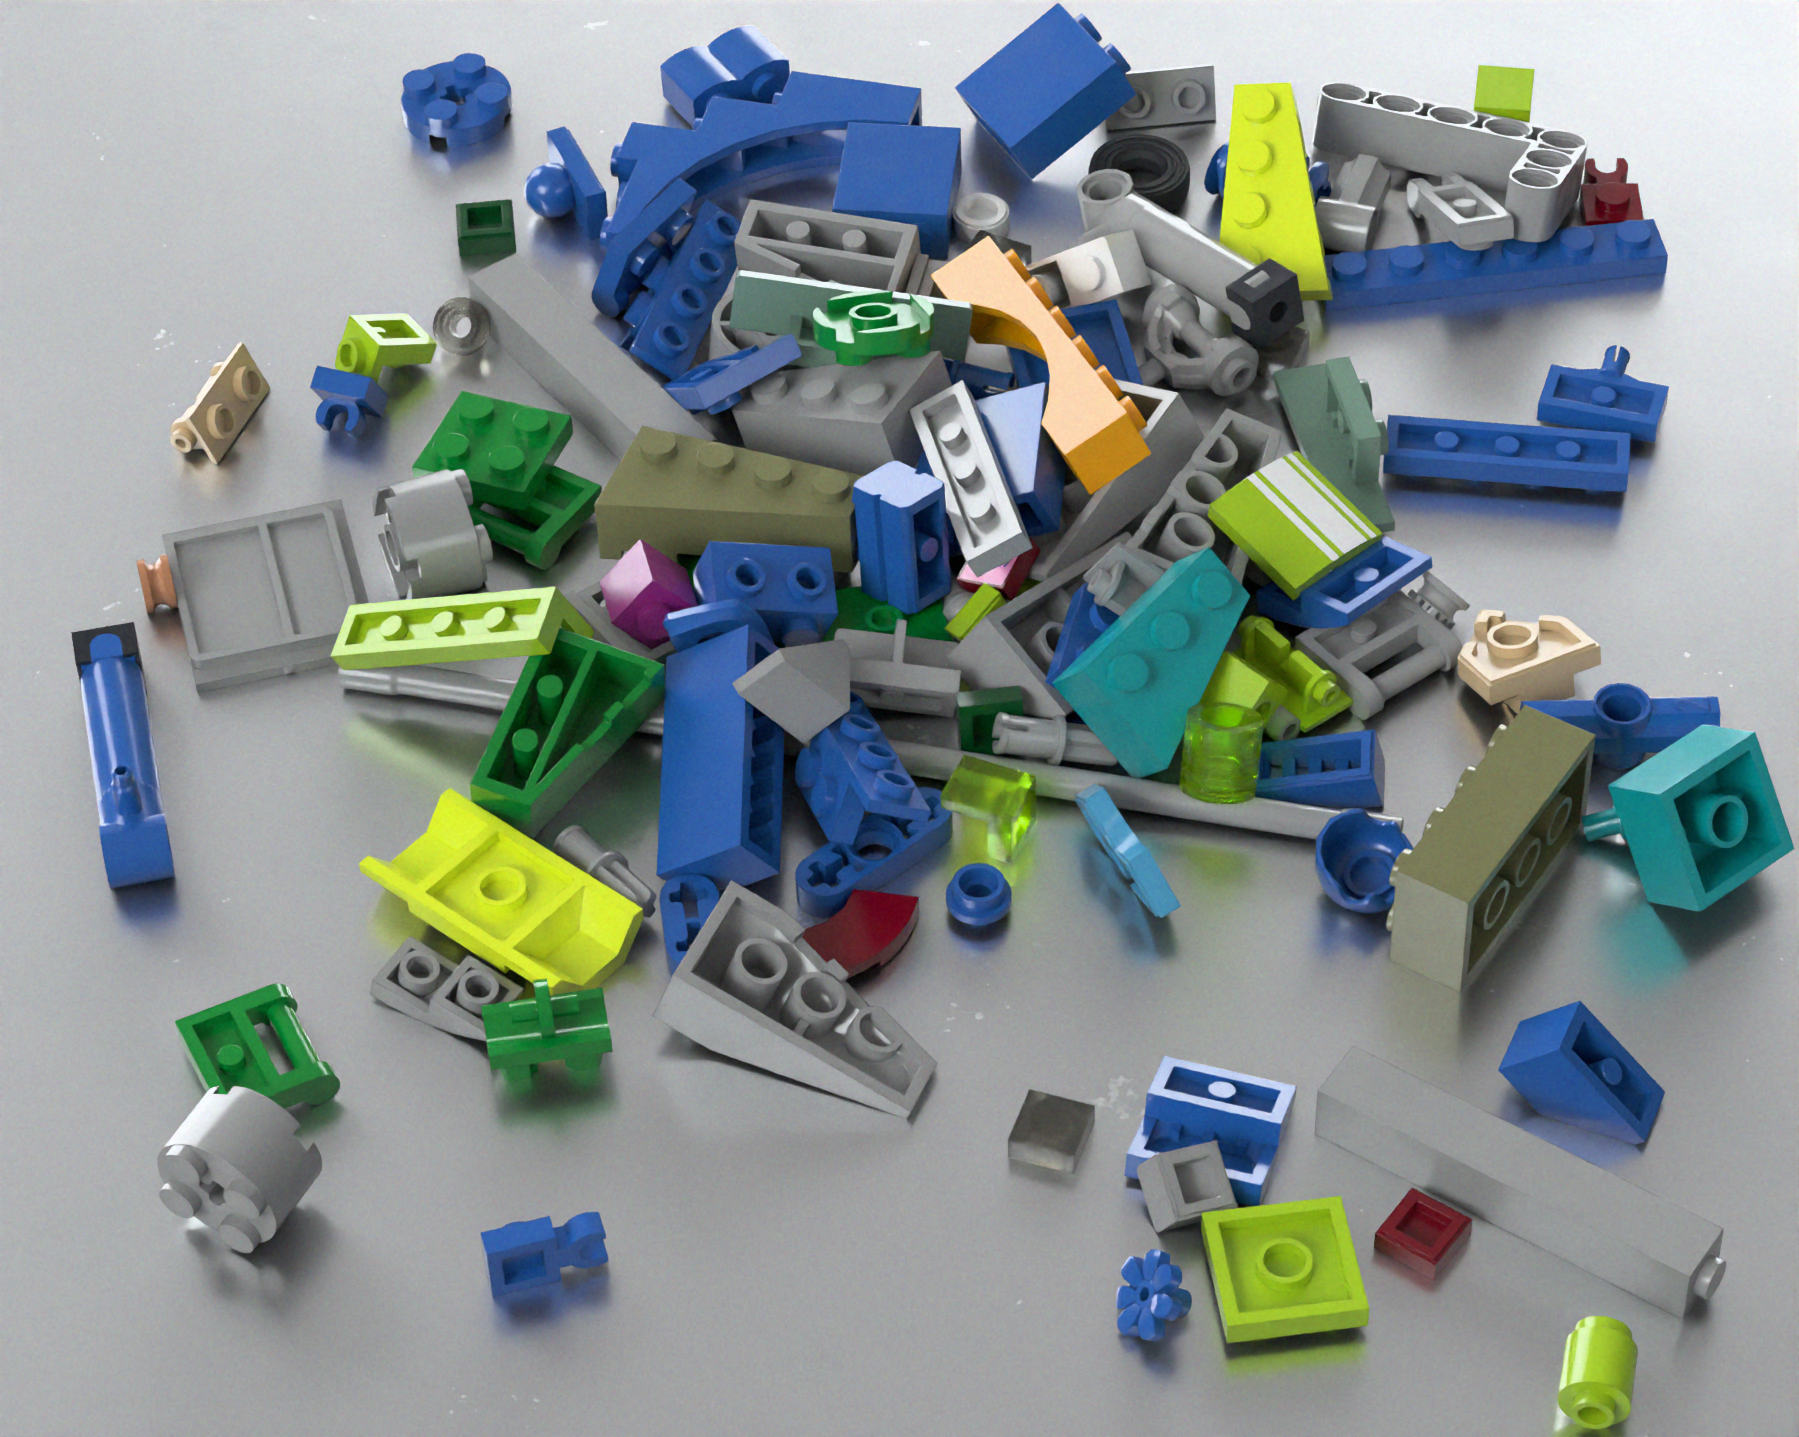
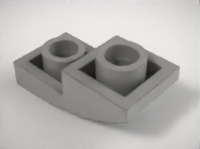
(441, 991)

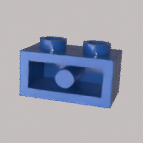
(780, 582)

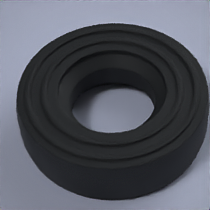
(1149, 154)

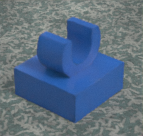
(347, 393)

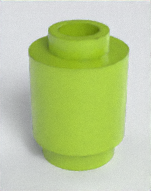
(1598, 1372)

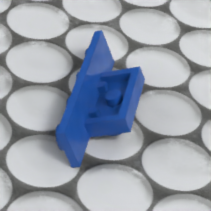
(683, 293)
(855, 771)

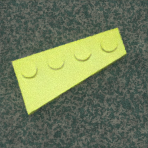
(1269, 189)

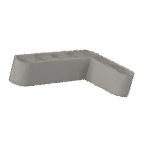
(1527, 160)

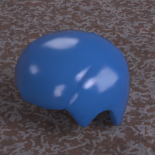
(1357, 860)

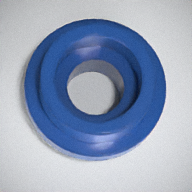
(978, 894)

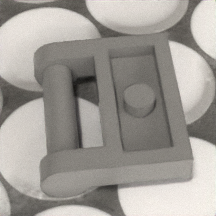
(1375, 638)

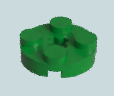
(873, 325)

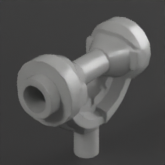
(1223, 363)

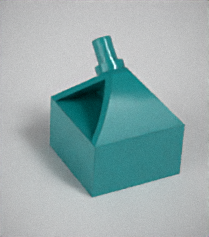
(1697, 817)

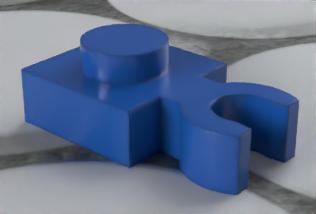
(533, 1251)

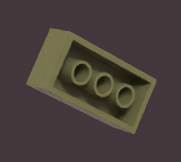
(1489, 847)

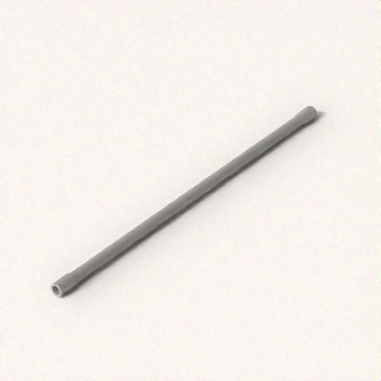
(916, 758)

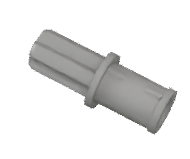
(1049, 739)
(606, 866)

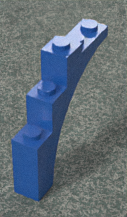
(751, 140)

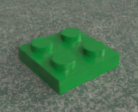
(498, 445)

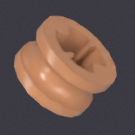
(157, 584)

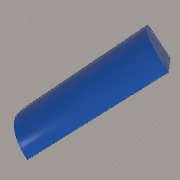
(719, 767)

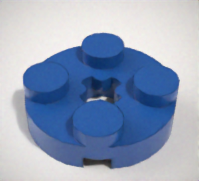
(431, 98)

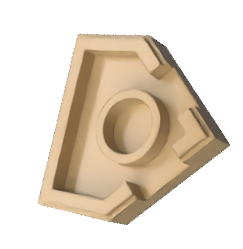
(1525, 658)

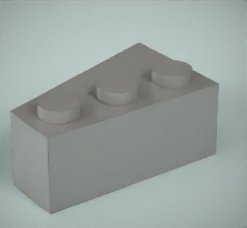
(826, 246)
(842, 413)

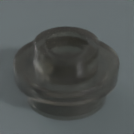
(446, 322)

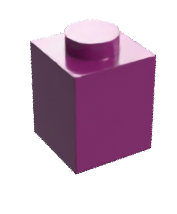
(643, 591)

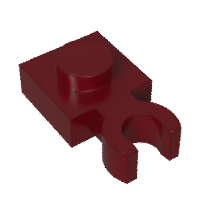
(1608, 196)

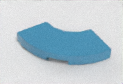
(1126, 850)

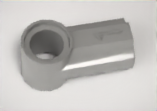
(1352, 210)

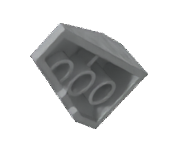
(776, 1004)

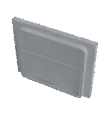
(264, 593)

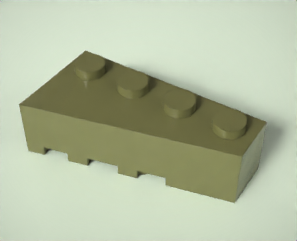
(696, 491)

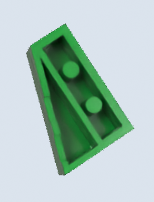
(563, 727)

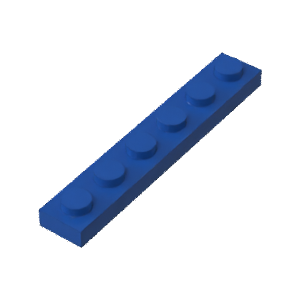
(1449, 271)

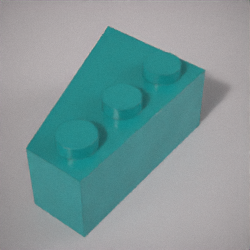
(1156, 662)

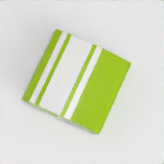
(1293, 523)

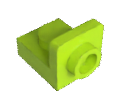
(382, 341)

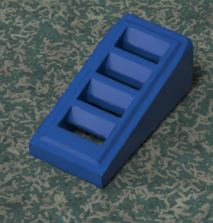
(1353, 784)

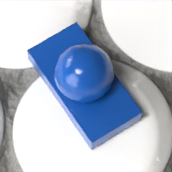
(567, 185)

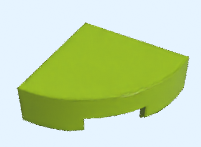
(980, 604)

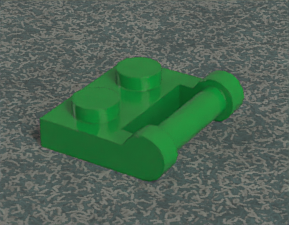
(557, 508)
(231, 1054)

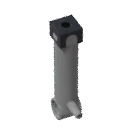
(1257, 298)

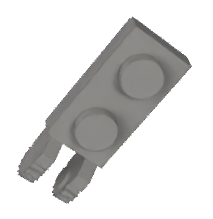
(1460, 211)

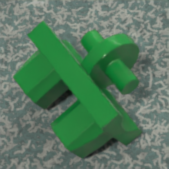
(545, 1030)

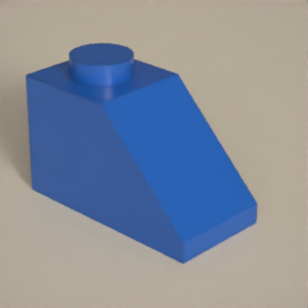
(1581, 1074)

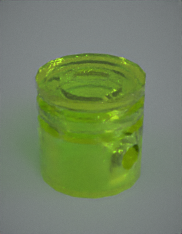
(1221, 753)

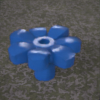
(1150, 1296)

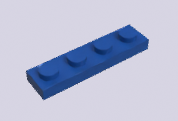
(1507, 453)

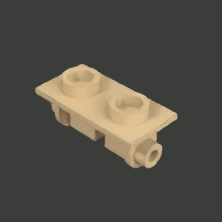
(221, 406)

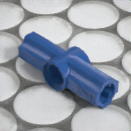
(1631, 722)

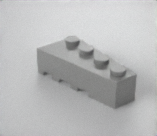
(1181, 520)

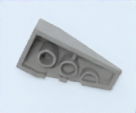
(1094, 518)
(1020, 639)

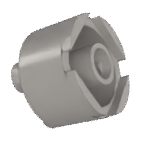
(431, 535)
(237, 1166)

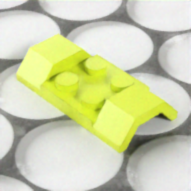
(510, 899)

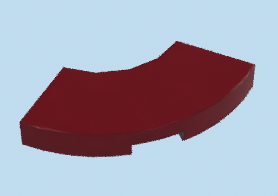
(865, 930)

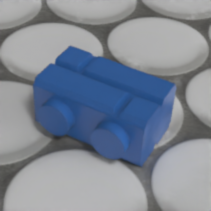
(902, 536)

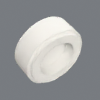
(979, 213)

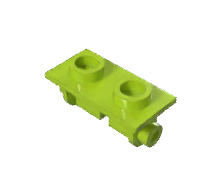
(1312, 691)

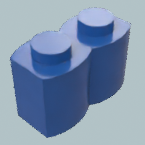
(733, 66)

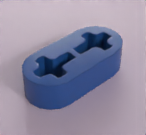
(678, 930)

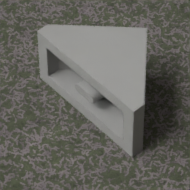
(801, 686)

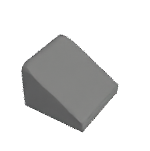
(1184, 1185)

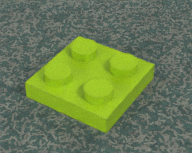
(1284, 1269)

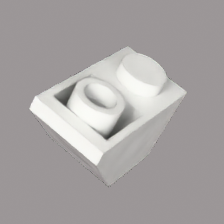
(1092, 271)

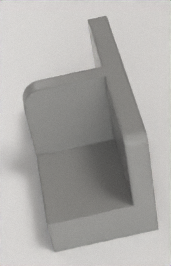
(902, 671)

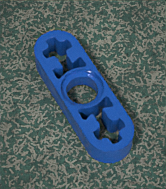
(864, 874)

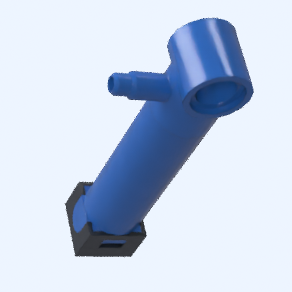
(123, 756)

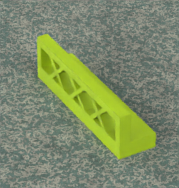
(455, 628)

